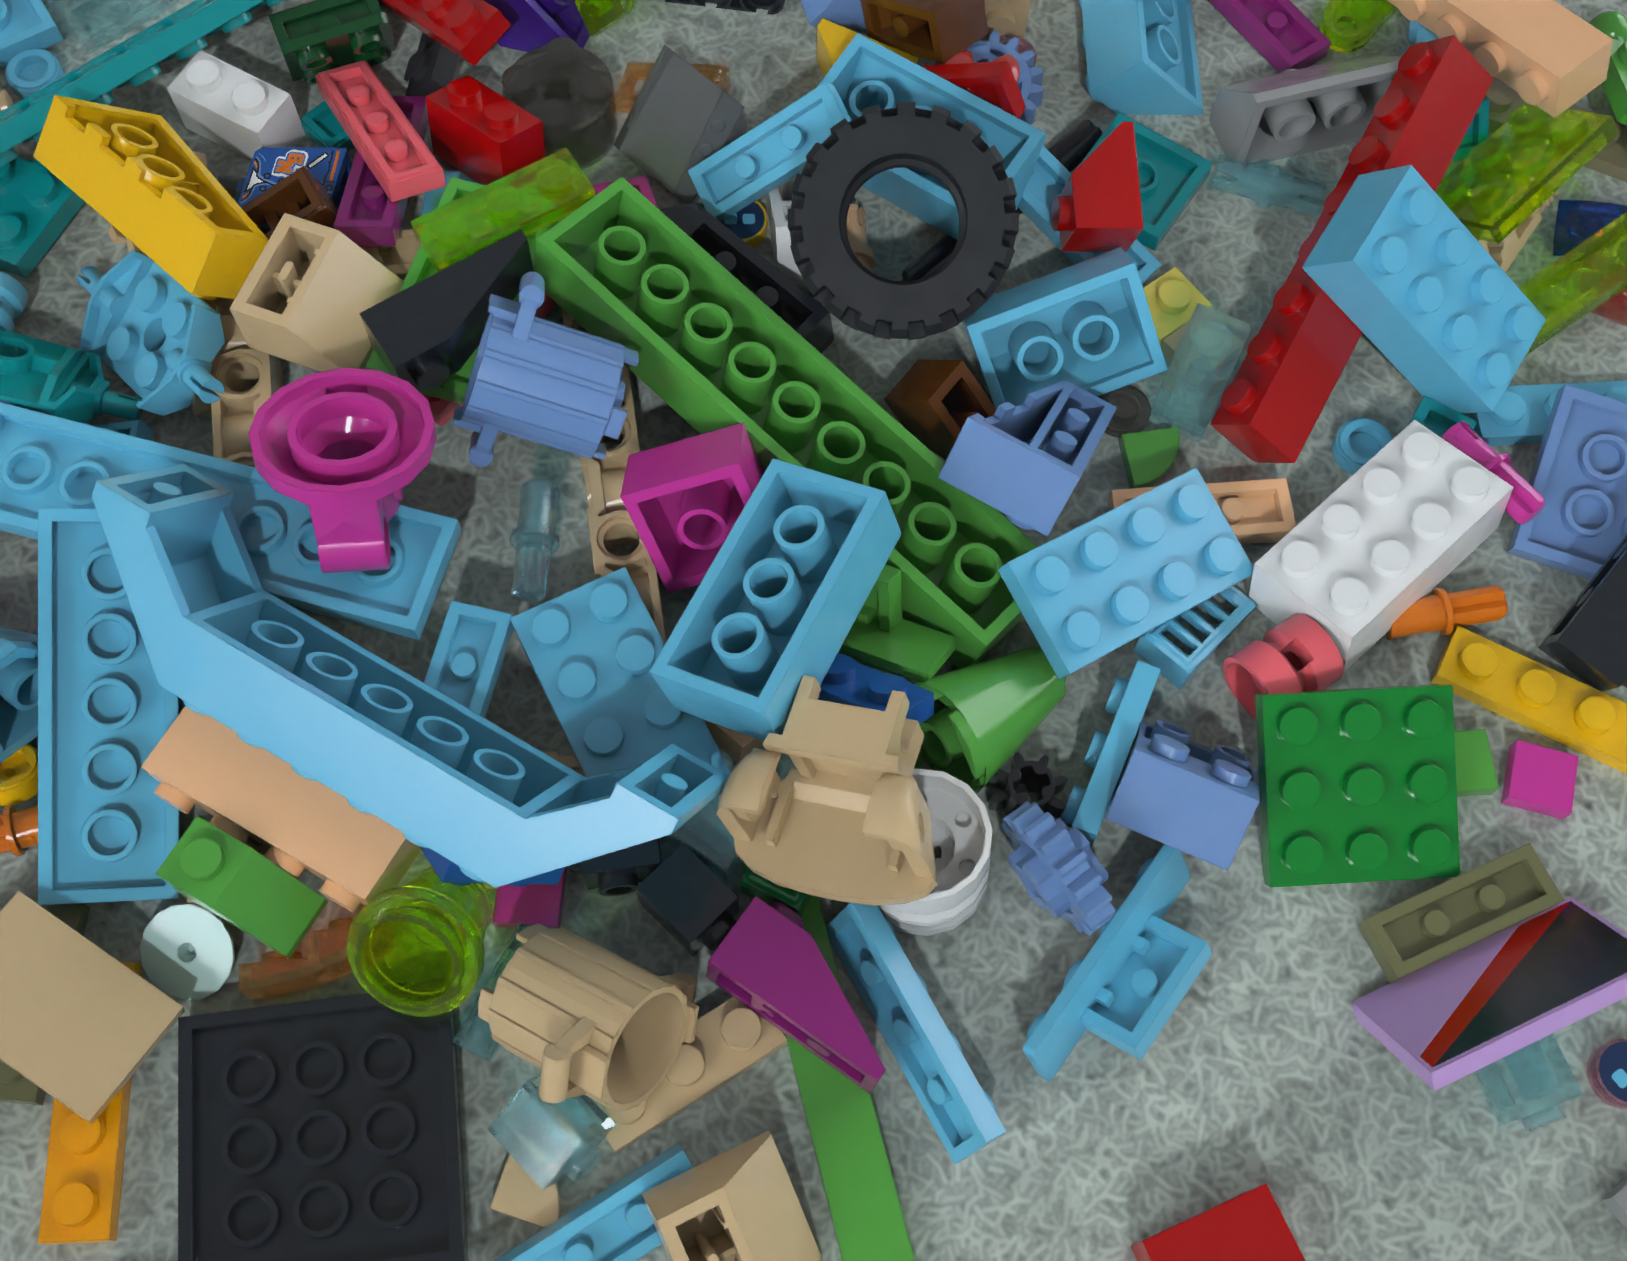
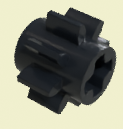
(1036, 778)

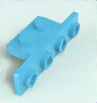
(1128, 977)

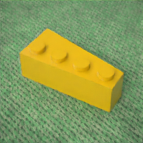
(152, 192)

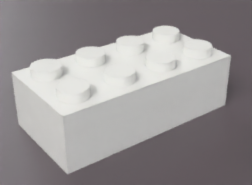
(1381, 540)

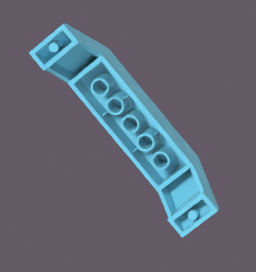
(355, 717)

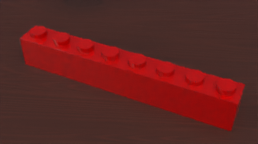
(1306, 335)

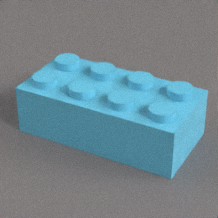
(1424, 290)
(777, 599)

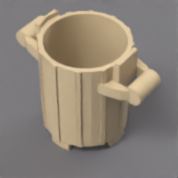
(589, 1018)

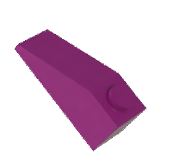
(785, 980)

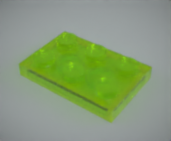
(1521, 168)

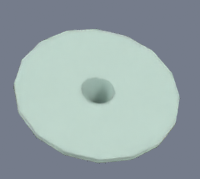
(187, 952)

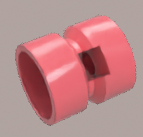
(1289, 659)

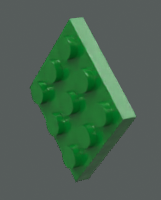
(1357, 785)

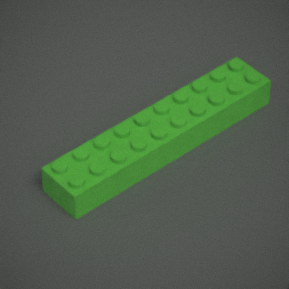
(735, 361)

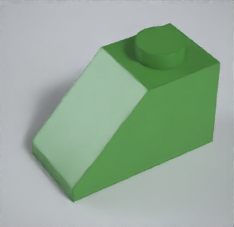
(241, 887)

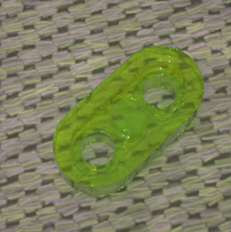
(1353, 22)

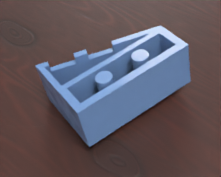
(1029, 454)

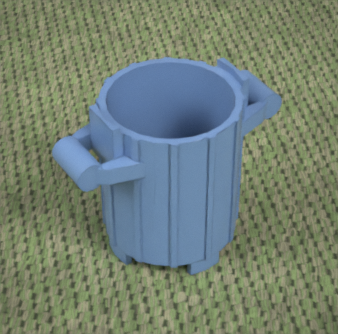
(542, 381)

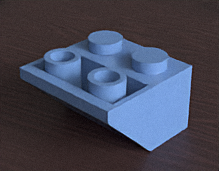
(1186, 793)

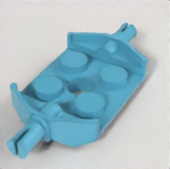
(127, 325)

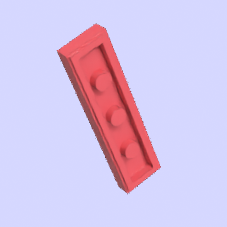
(380, 131)

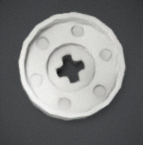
(961, 857)

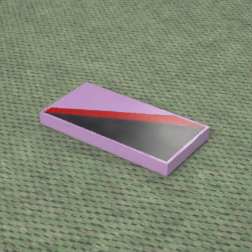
(1499, 993)

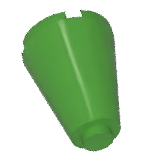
(987, 714)

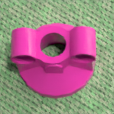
(346, 451)

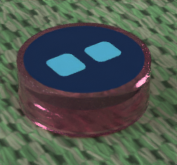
(1609, 1073)

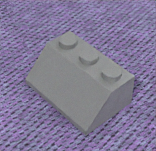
(1301, 108)

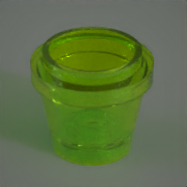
(421, 944)

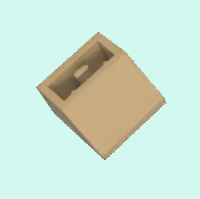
(309, 296)
(733, 1209)

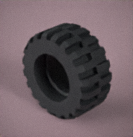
(908, 140)

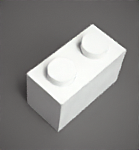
(234, 107)

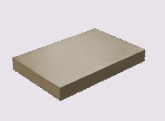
(73, 1011)

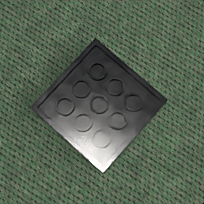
(319, 1134)

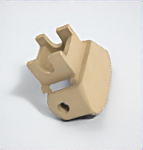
(849, 812)

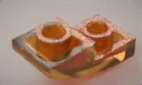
(282, 977)

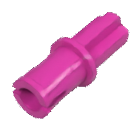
(1524, 500)

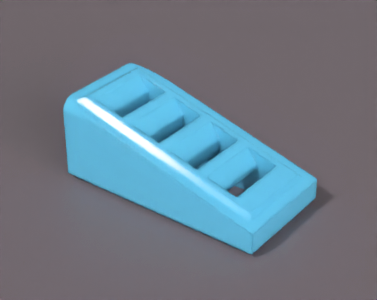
(1172, 661)

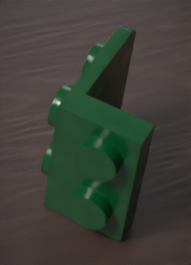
(332, 35)

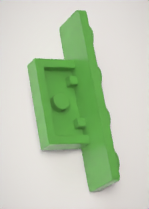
(892, 642)

